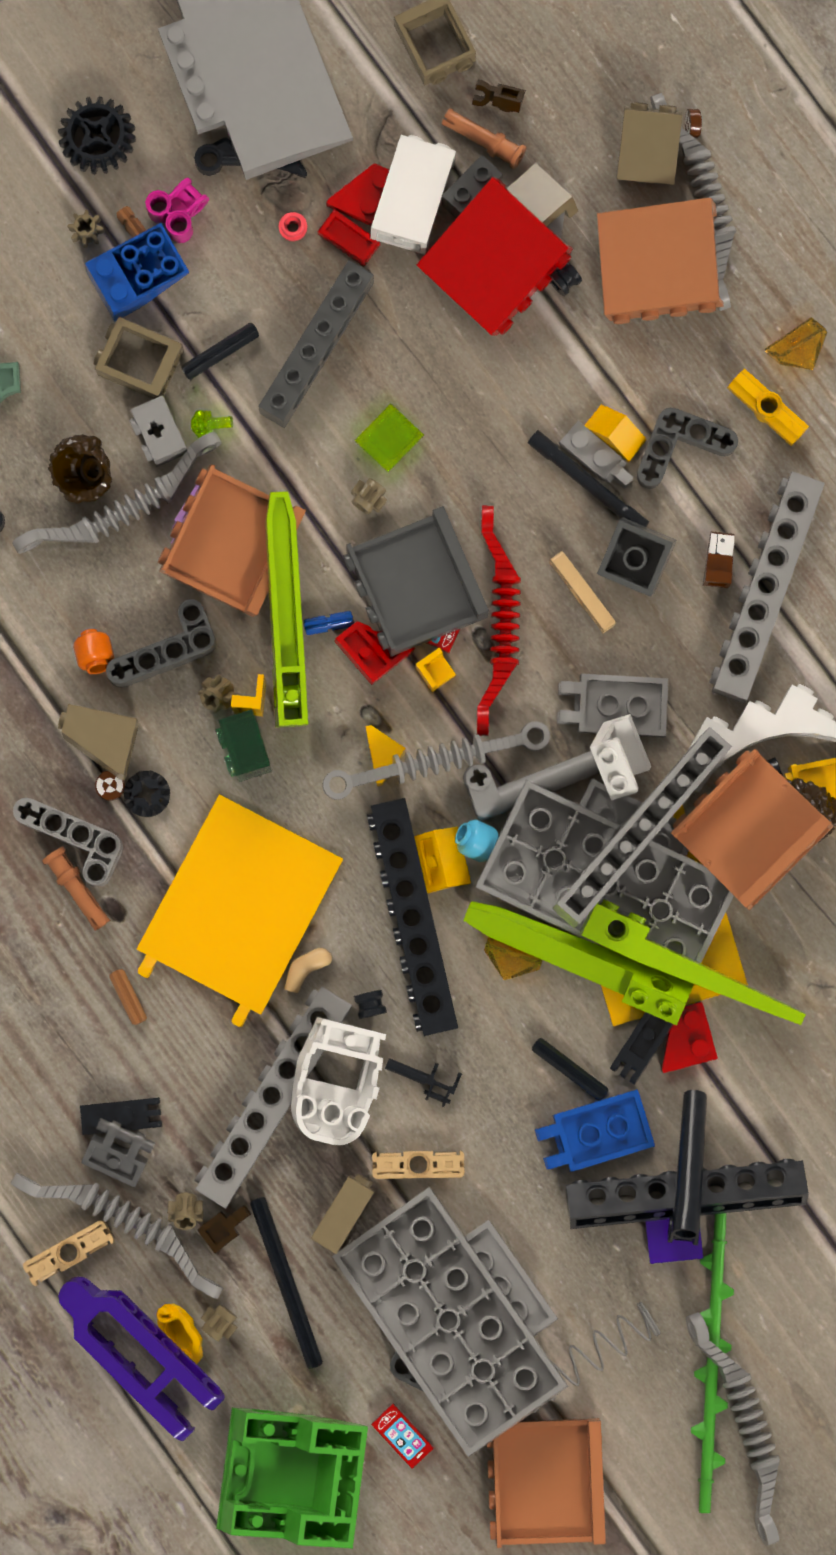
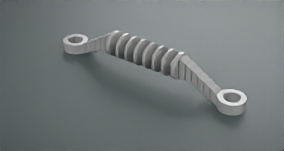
(696, 155)
(88, 531)
(433, 760)
(165, 1239)
(766, 1465)

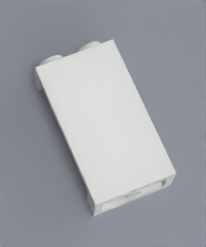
(412, 193)

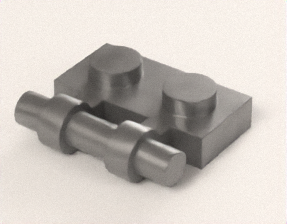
(114, 1159)

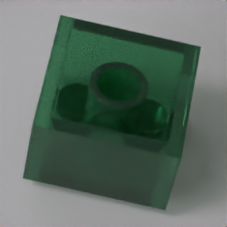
(245, 746)

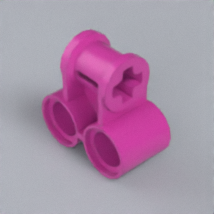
(181, 206)

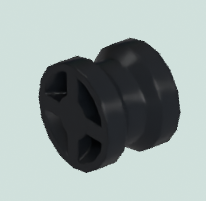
(564, 279)
(370, 1004)

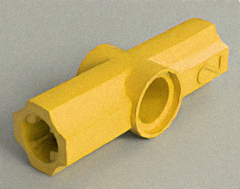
(782, 420)

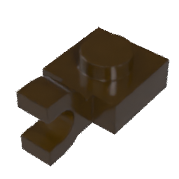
(503, 96)
(221, 1230)

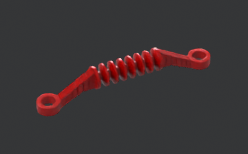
(506, 577)

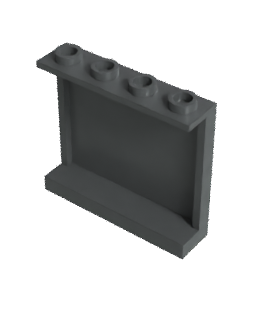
(416, 583)

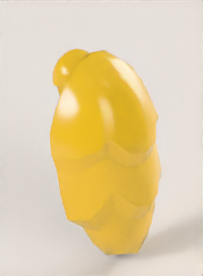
(181, 1330)

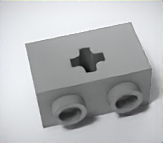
(153, 415)

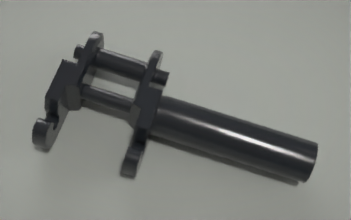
(423, 1078)

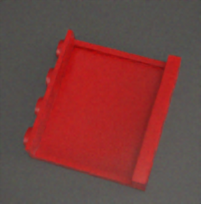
(495, 258)

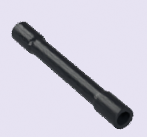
(552, 452)

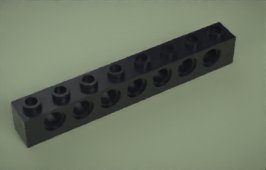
(397, 814)
(645, 1208)

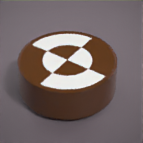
(693, 122)
(109, 786)

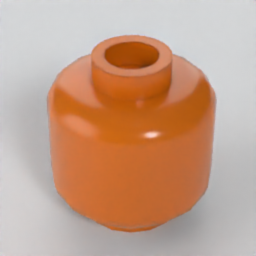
(93, 651)

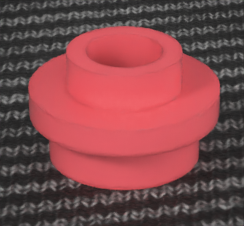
(291, 218)

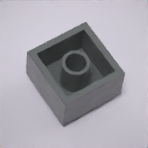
(636, 557)

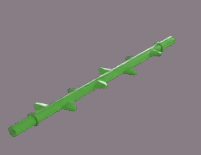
(709, 1374)

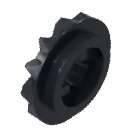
(159, 799)

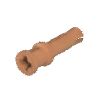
(495, 144)
(69, 877)

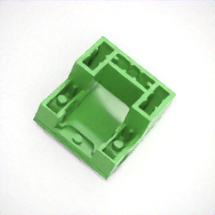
(292, 1477)

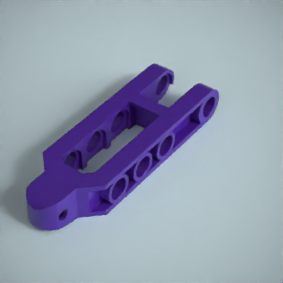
(85, 1302)

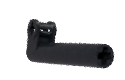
(686, 1213)

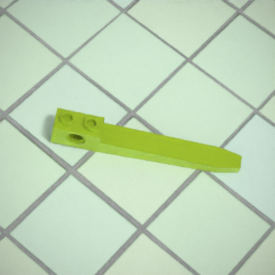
(285, 613)
(636, 946)
(640, 984)

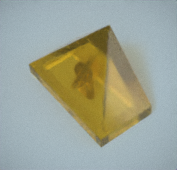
(800, 346)
(509, 960)

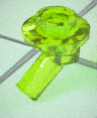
(204, 423)

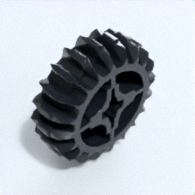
(89, 144)

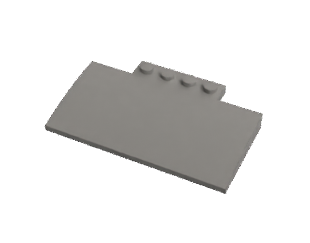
(258, 76)
(554, 840)
(456, 1317)

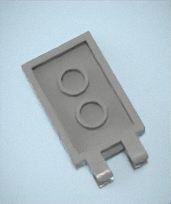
(613, 696)

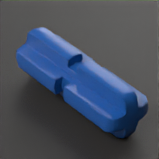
(322, 624)

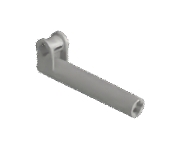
(492, 800)

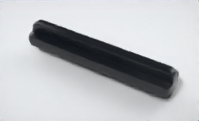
(220, 351)
(569, 1069)

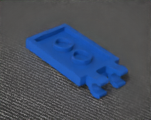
(598, 1132)

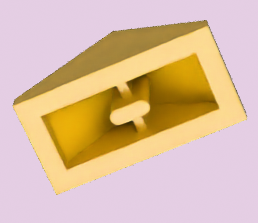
(616, 431)
(382, 749)

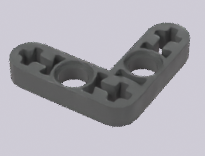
(670, 437)

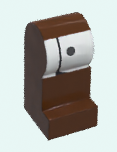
(719, 560)

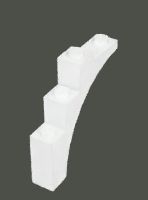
(757, 724)

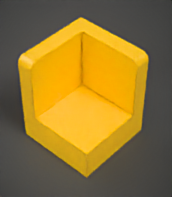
(435, 670)

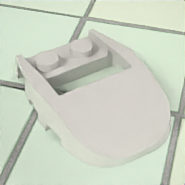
(333, 1111)

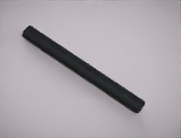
(286, 1283)

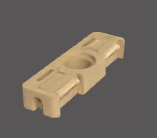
(582, 592)
(398, 1167)
(85, 1241)

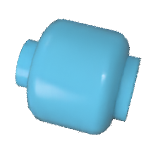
(476, 840)

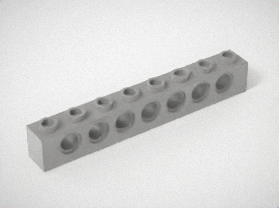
(808, 493)
(641, 827)
(224, 1190)

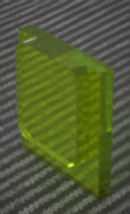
(389, 438)

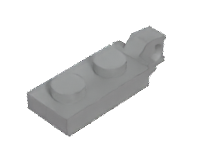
(595, 455)

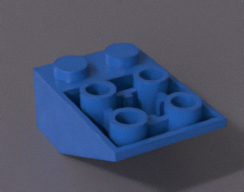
(136, 271)

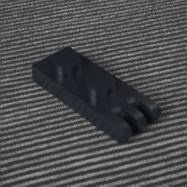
(641, 1046)
(130, 1114)

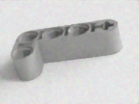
(66, 834)

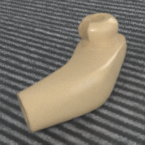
(304, 966)

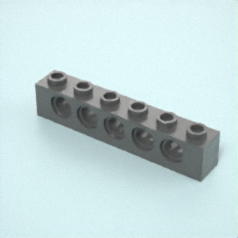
(316, 344)

